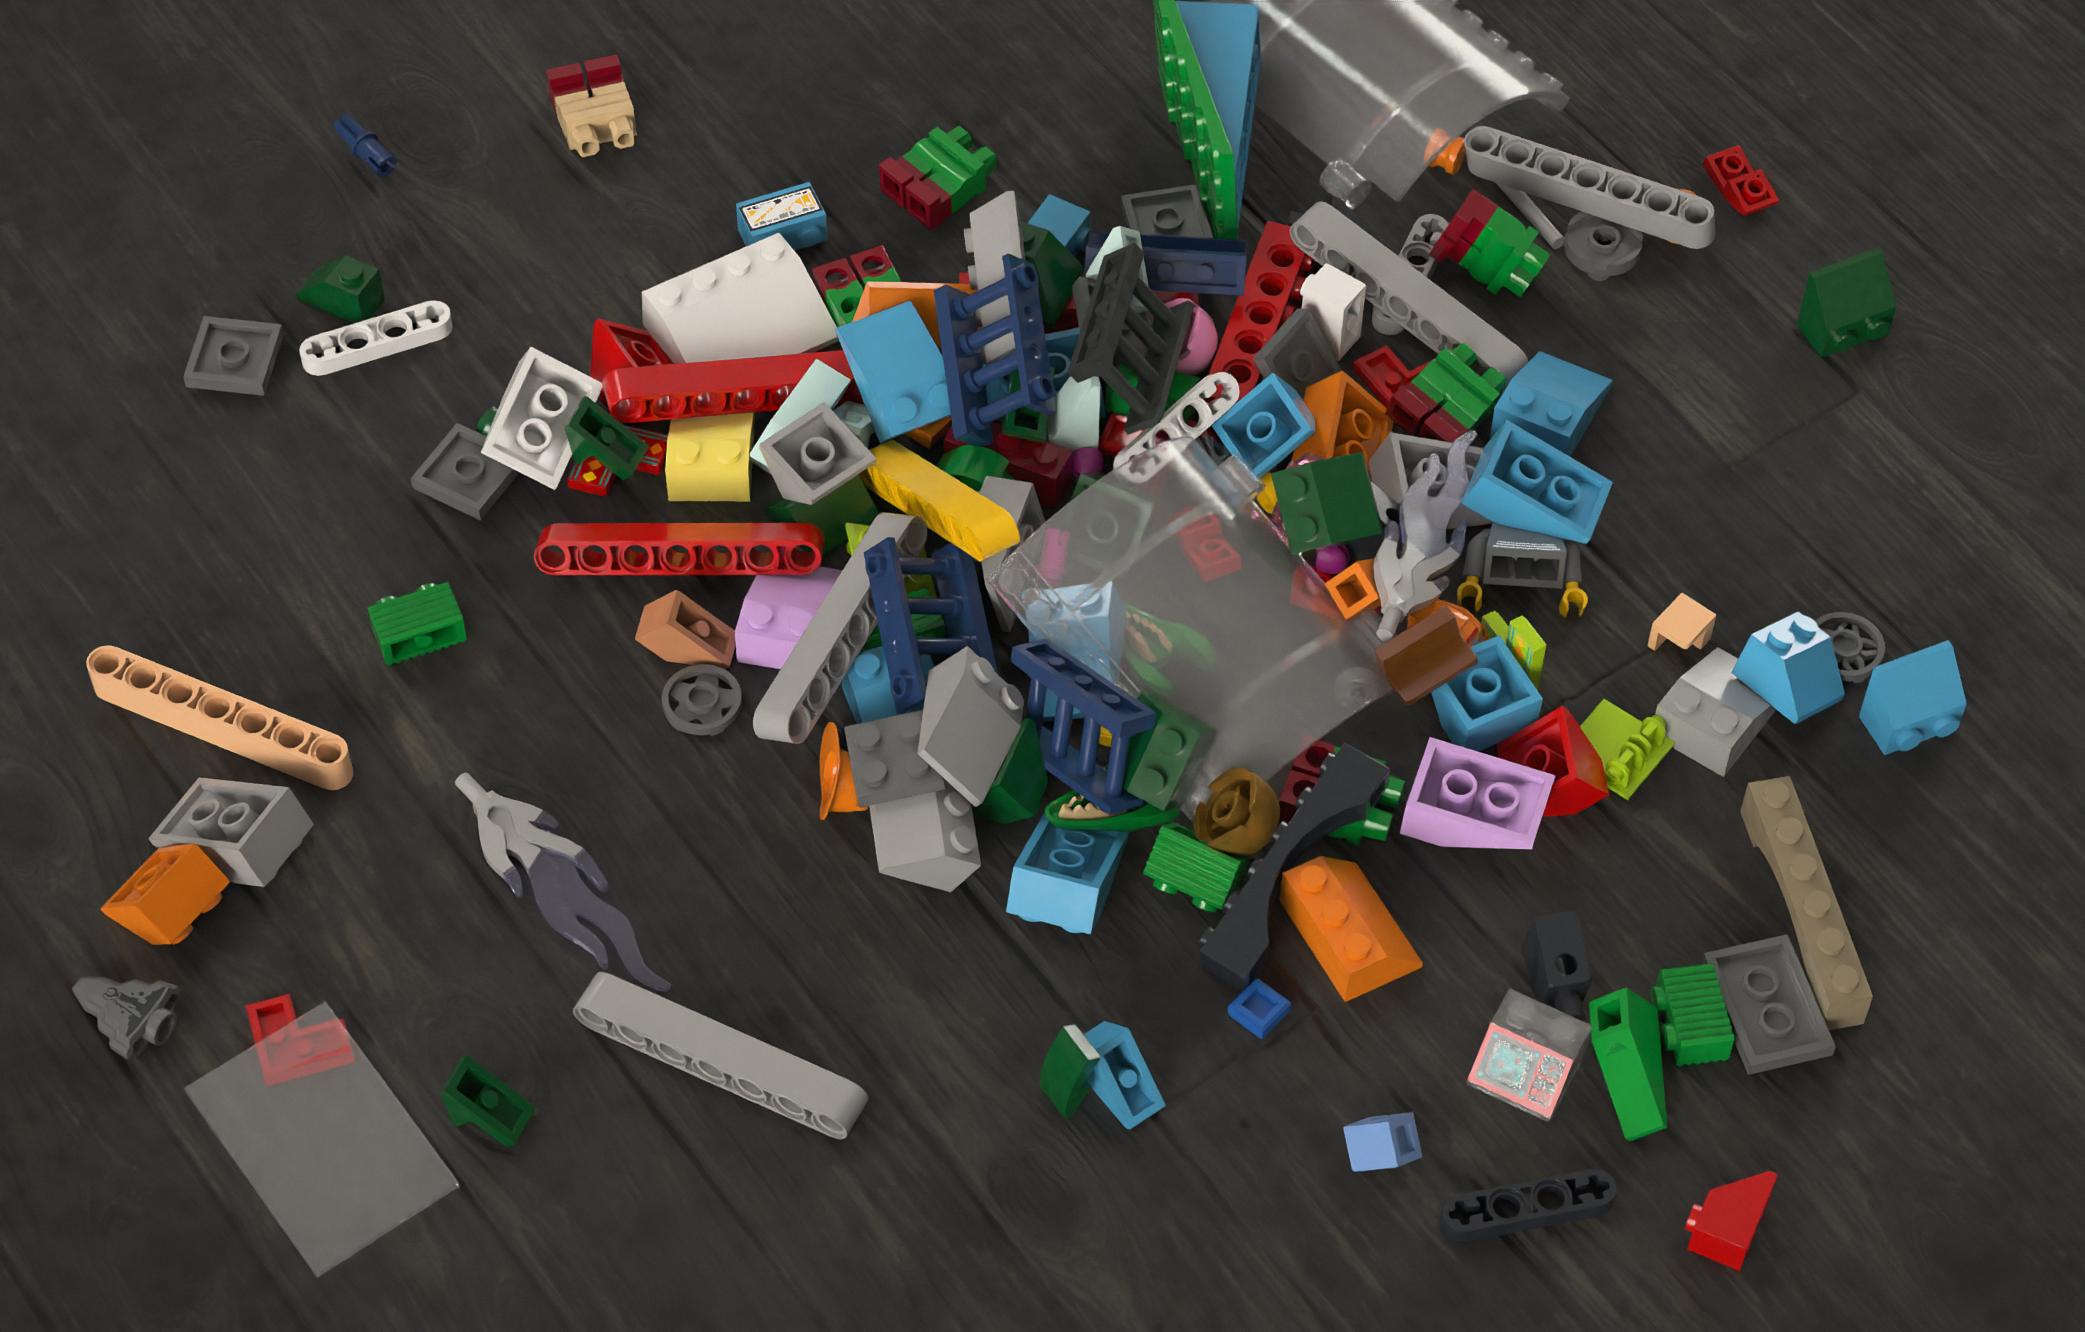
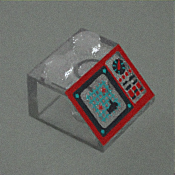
(1529, 1055)

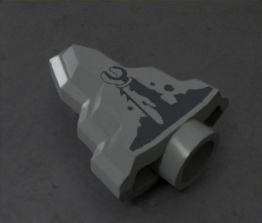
(130, 1011)

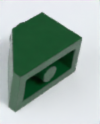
(344, 289)

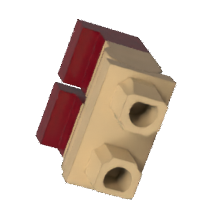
(597, 119)

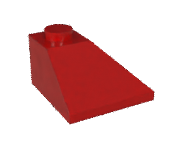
(622, 347)
(1561, 749)

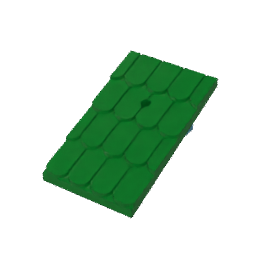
(1209, 89)

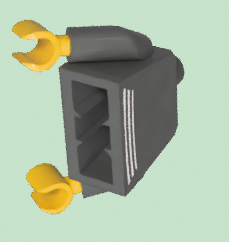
(1522, 559)

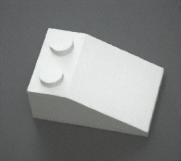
(533, 414)

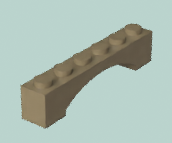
(1828, 954)

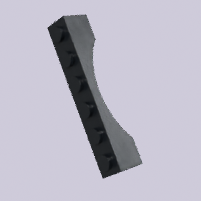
(1343, 795)

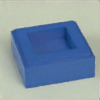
(1259, 1008)

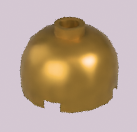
(1238, 813)

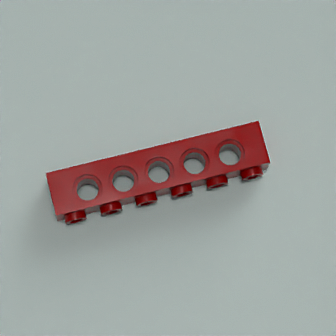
(1267, 304)

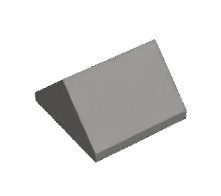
(814, 456)

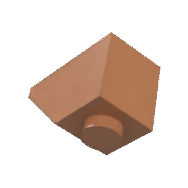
(685, 632)

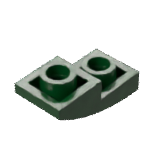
(1067, 1070)

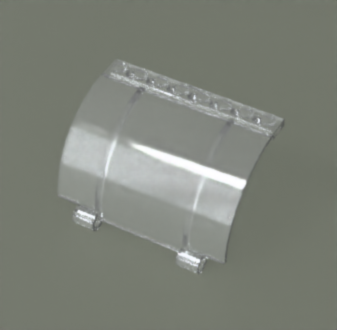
(1385, 84)
(1194, 596)

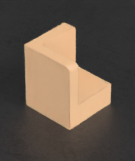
(1683, 623)

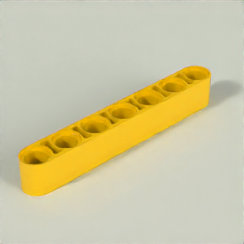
(941, 500)

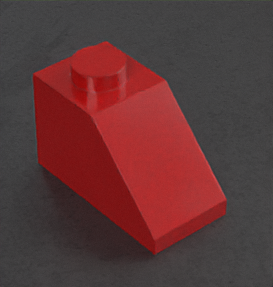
(1730, 1219)

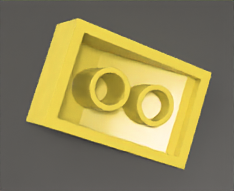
(710, 458)

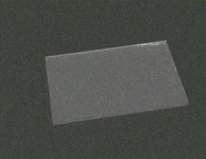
(321, 1138)

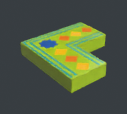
(1521, 640)

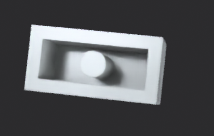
(1336, 306)

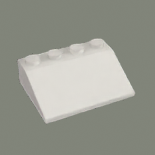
(740, 307)

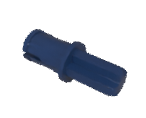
(365, 145)

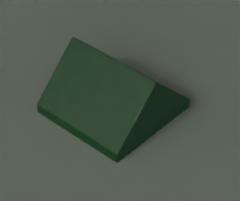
(844, 505)

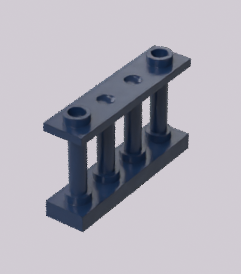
(1186, 262)
(962, 347)
(958, 602)
(1101, 704)

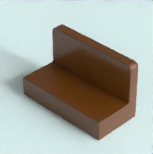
(1425, 656)

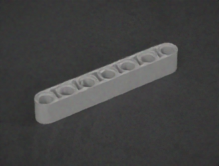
(1495, 158)
(1403, 290)
(832, 638)
(721, 1055)

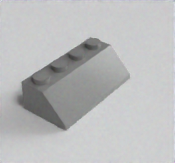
(993, 234)
(927, 838)

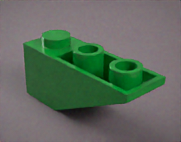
(1631, 1060)

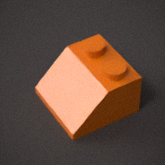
(167, 894)

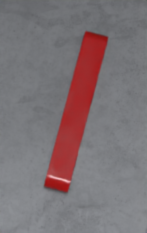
(714, 386)
(663, 560)

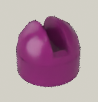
(1087, 460)
(1333, 560)

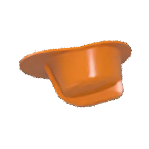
(836, 776)

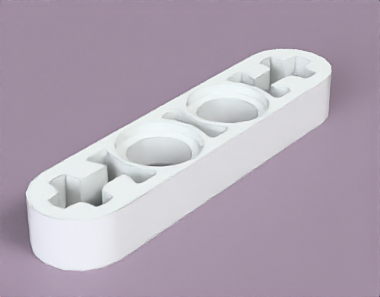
(374, 332)
(1173, 421)

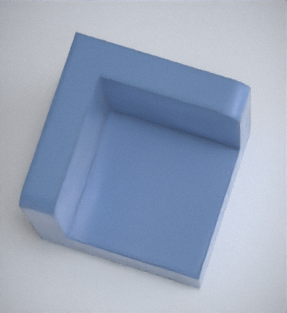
(1382, 1142)

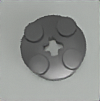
(1598, 259)

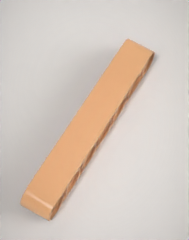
(196, 710)

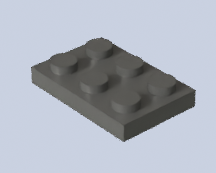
(1770, 1005)

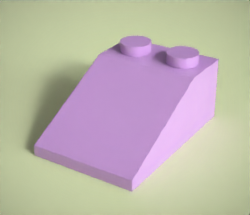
(778, 614)
(1474, 800)

